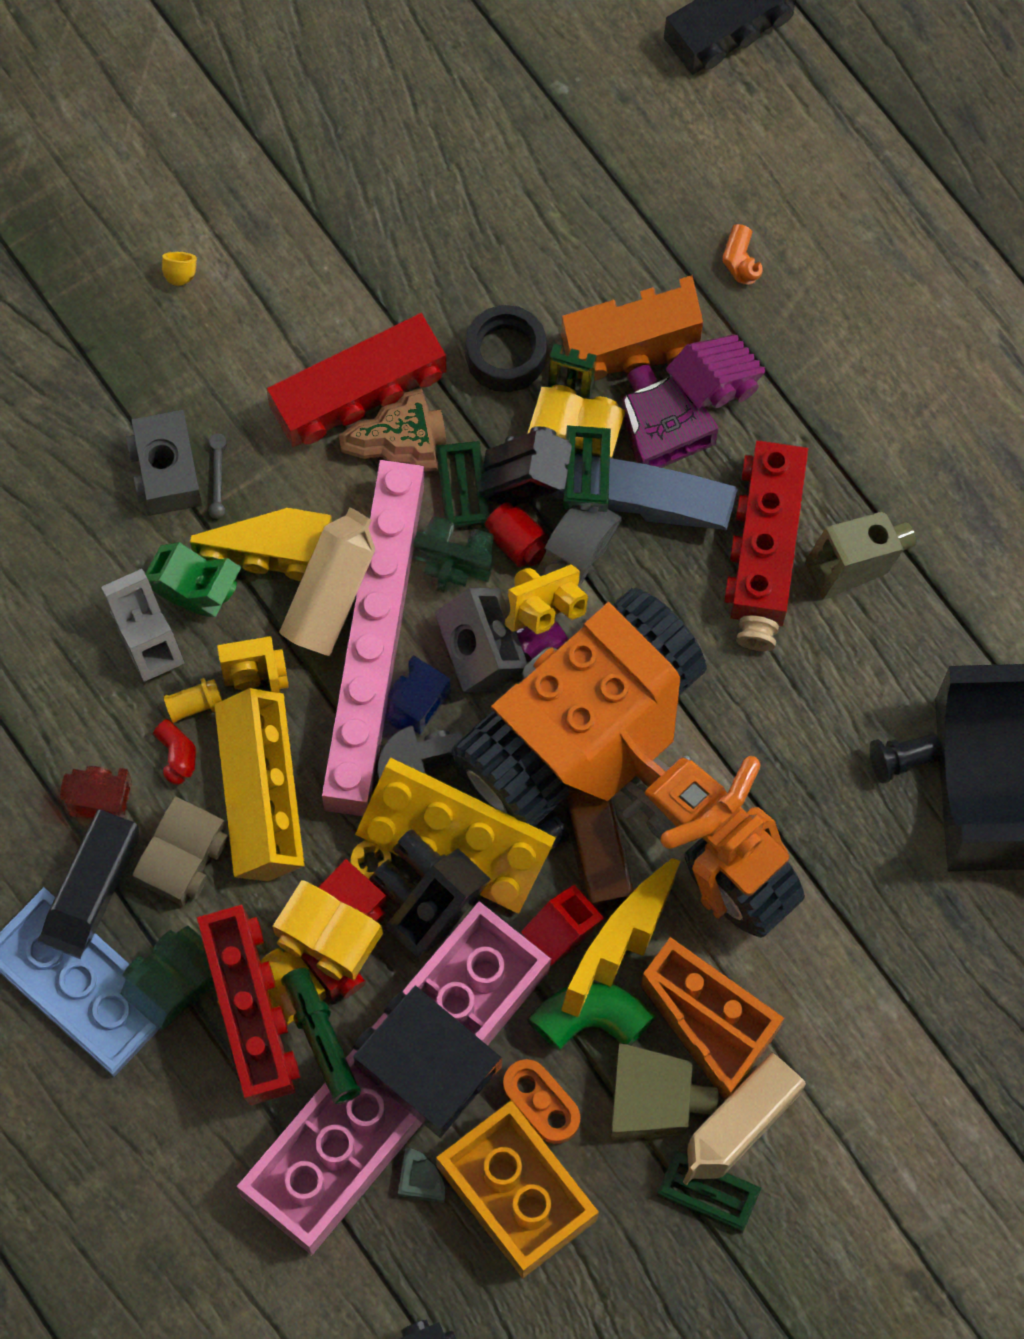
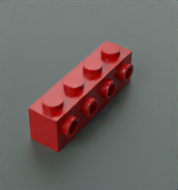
(357, 381)
(768, 532)
(246, 1005)

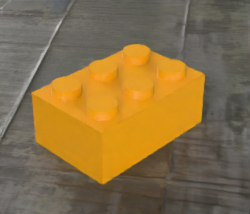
(517, 1189)

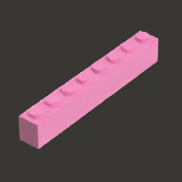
(373, 640)

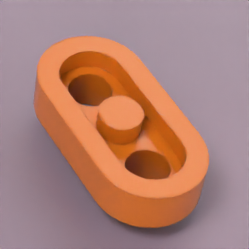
(542, 1102)

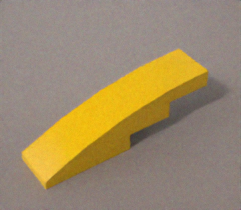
(626, 929)

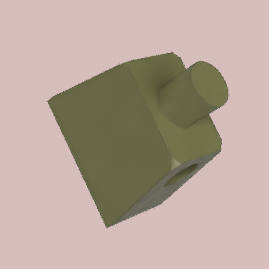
(857, 552)
(655, 1095)

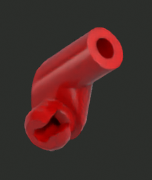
(181, 752)

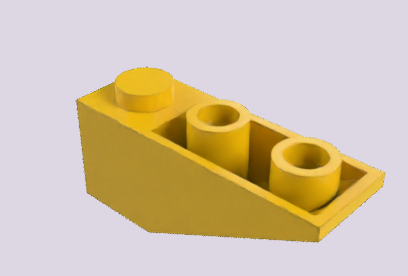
(271, 541)

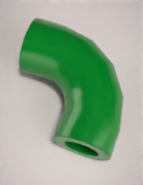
(604, 1008)

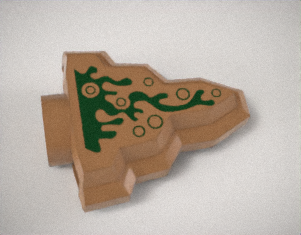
(399, 433)

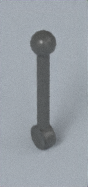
(218, 445)

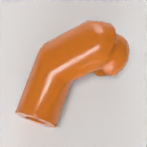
(736, 257)

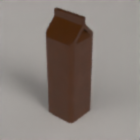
(598, 849)

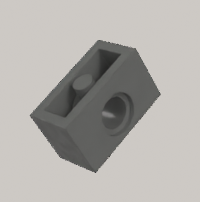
(158, 438)
(479, 642)

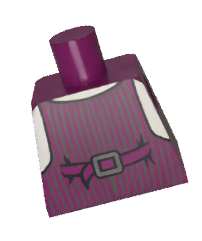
(664, 421)

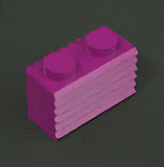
(716, 371)

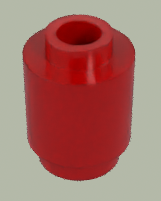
(517, 534)

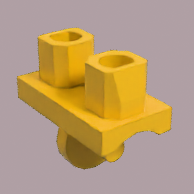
(539, 598)

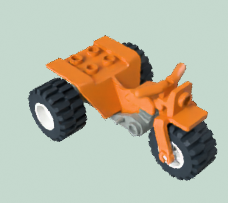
(598, 722)

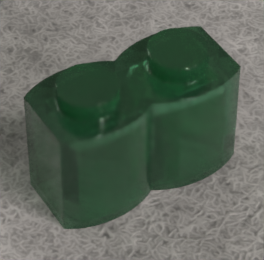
(169, 977)

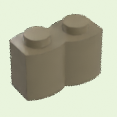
(180, 851)

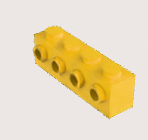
(259, 785)

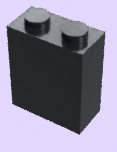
(426, 1060)

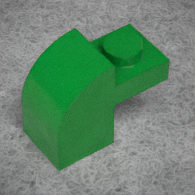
(191, 580)

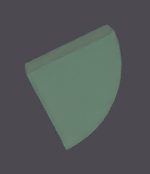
(420, 1178)

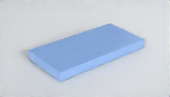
(74, 992)

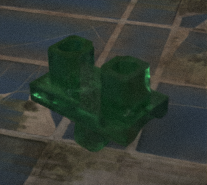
(452, 561)

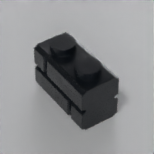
(525, 467)

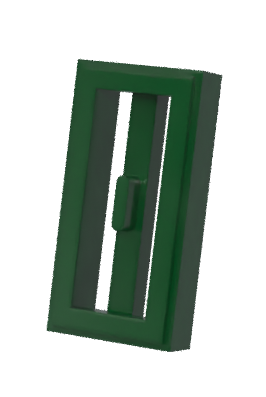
(574, 365)
(584, 498)
(466, 520)
(702, 1208)

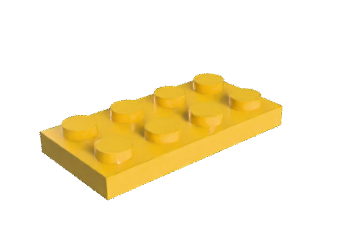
(451, 820)

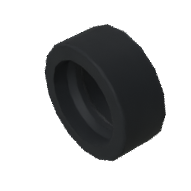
(512, 318)

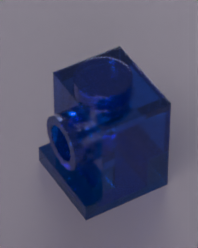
(418, 696)

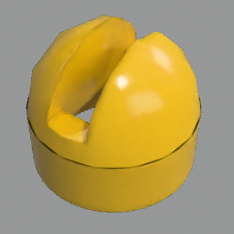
(178, 267)

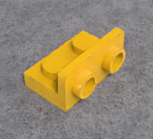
(250, 662)

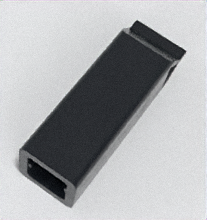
(89, 884)

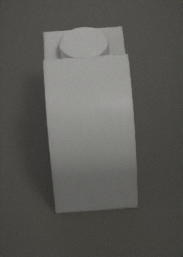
(142, 625)

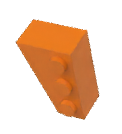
(637, 332)
(710, 1015)

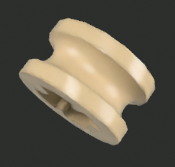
(757, 633)

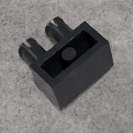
(439, 900)

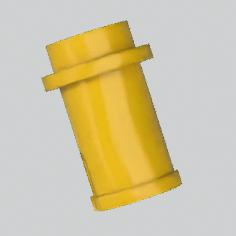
(193, 700)

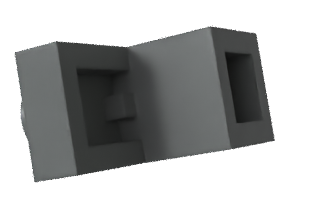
(579, 540)
(424, 755)

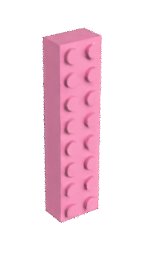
(340, 1149)

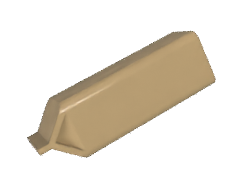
(330, 583)
(742, 1119)

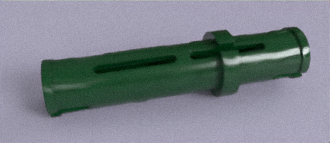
(314, 1020)

